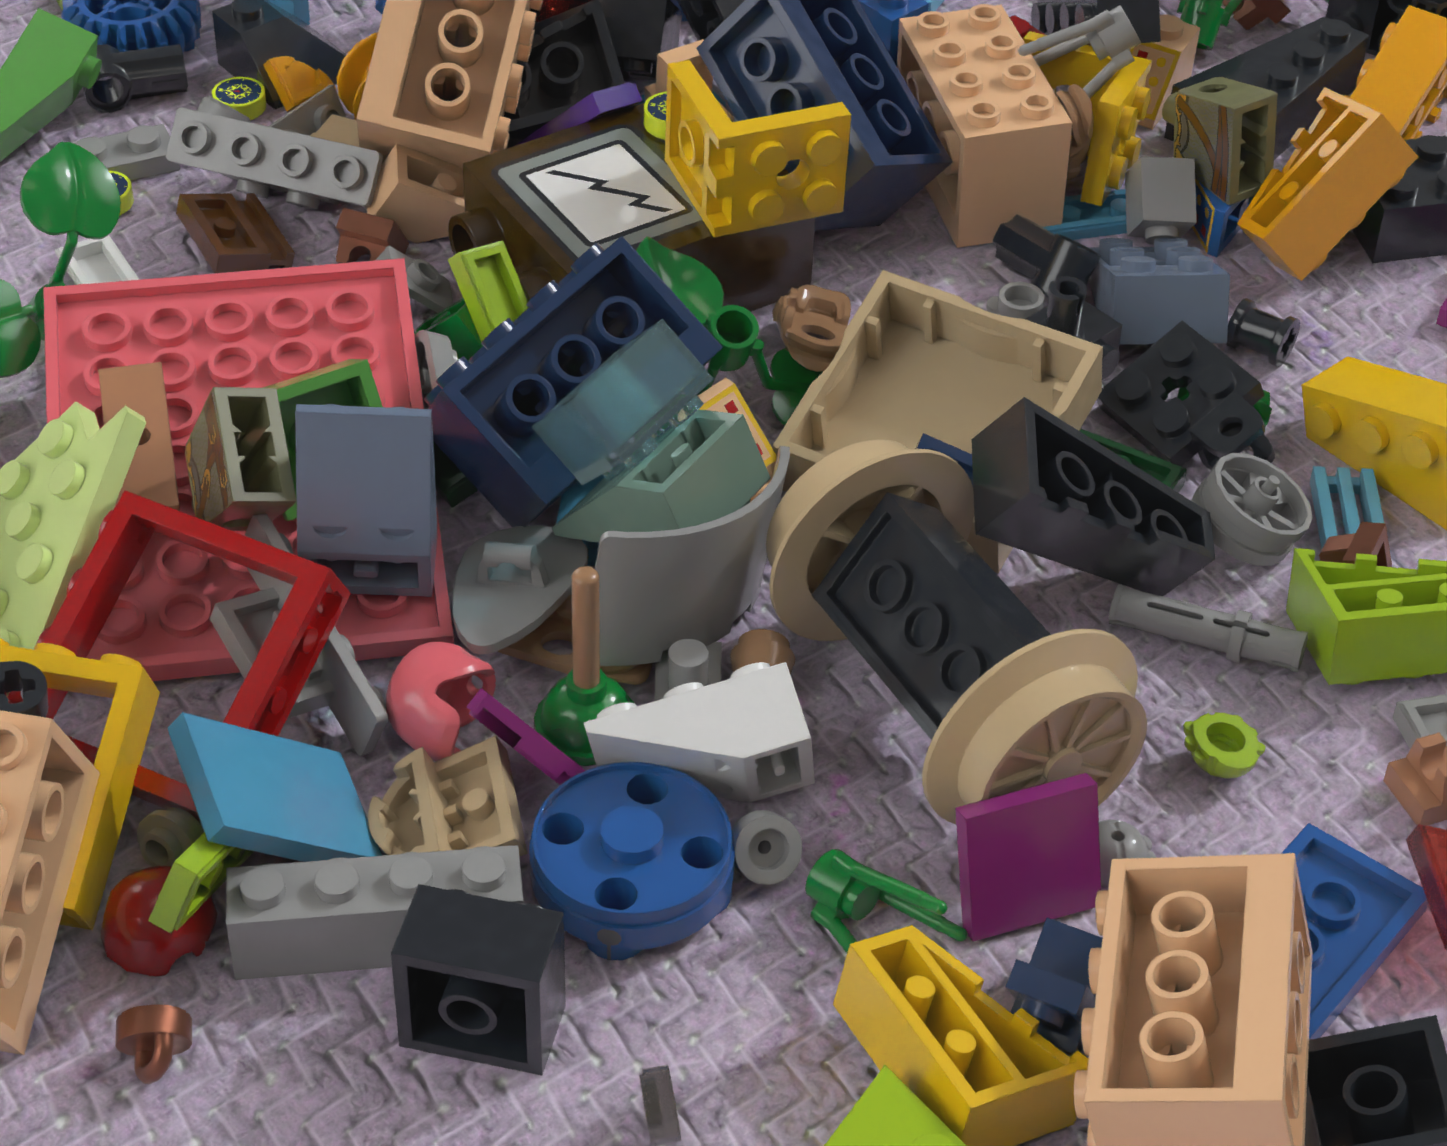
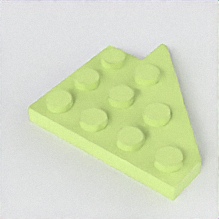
(54, 511)

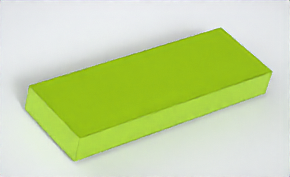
(193, 880)

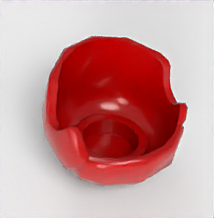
(141, 945)

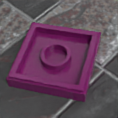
(1028, 856)

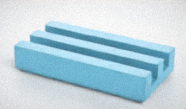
(1346, 487)

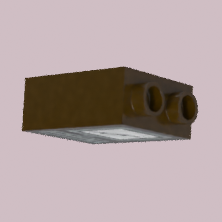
(611, 182)

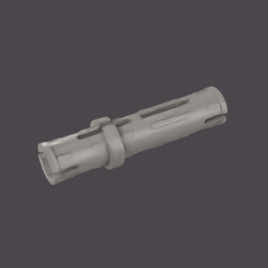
(1209, 628)

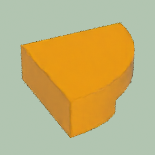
(295, 80)

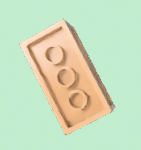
(439, 54)
(992, 118)
(42, 821)
(1198, 1004)

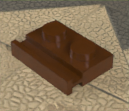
(234, 232)

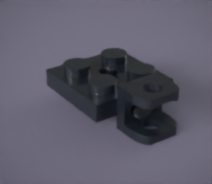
(1210, 422)

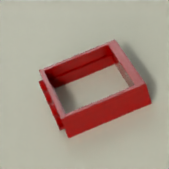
(282, 660)

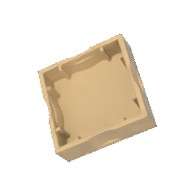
(940, 369)

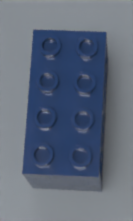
(821, 53)
(529, 365)

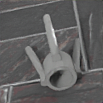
(1108, 35)

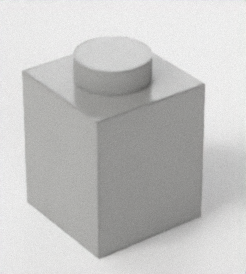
(1160, 197)

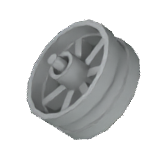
(1253, 509)

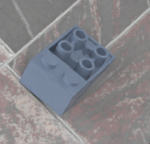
(1160, 287)
(368, 496)

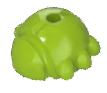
(1223, 744)

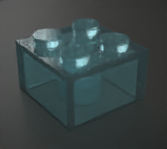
(625, 405)

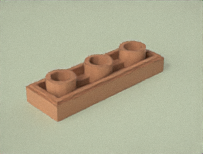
(153, 466)

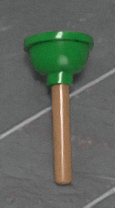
(586, 687)

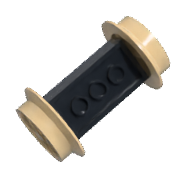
(881, 558)

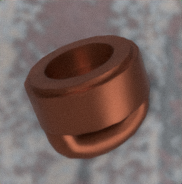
(152, 1037)

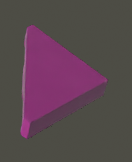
(522, 738)

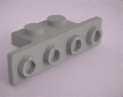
(275, 160)
(336, 676)

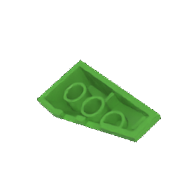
(43, 76)

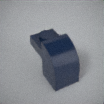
(1056, 983)

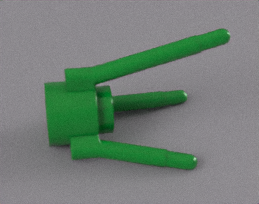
(852, 890)

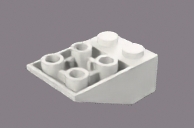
(732, 736)

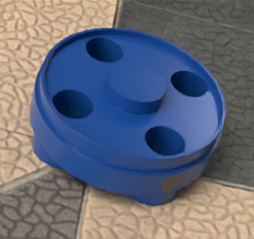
(632, 857)

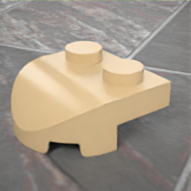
(449, 803)

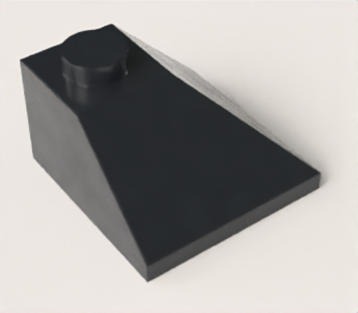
(258, 30)

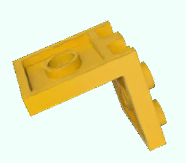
(1116, 113)
(734, 165)

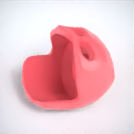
(431, 696)

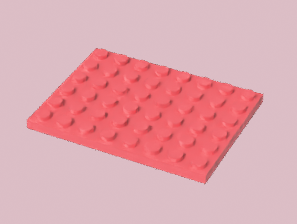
(240, 334)

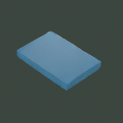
(270, 792)

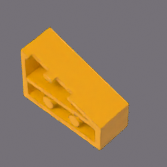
(1407, 73)

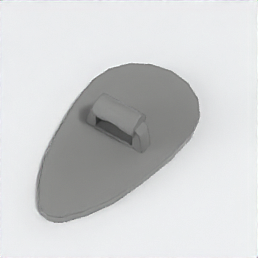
(512, 584)

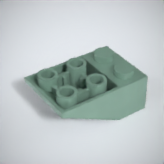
(690, 479)

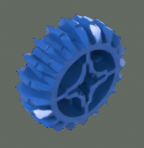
(137, 23)

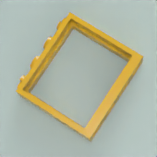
(116, 758)

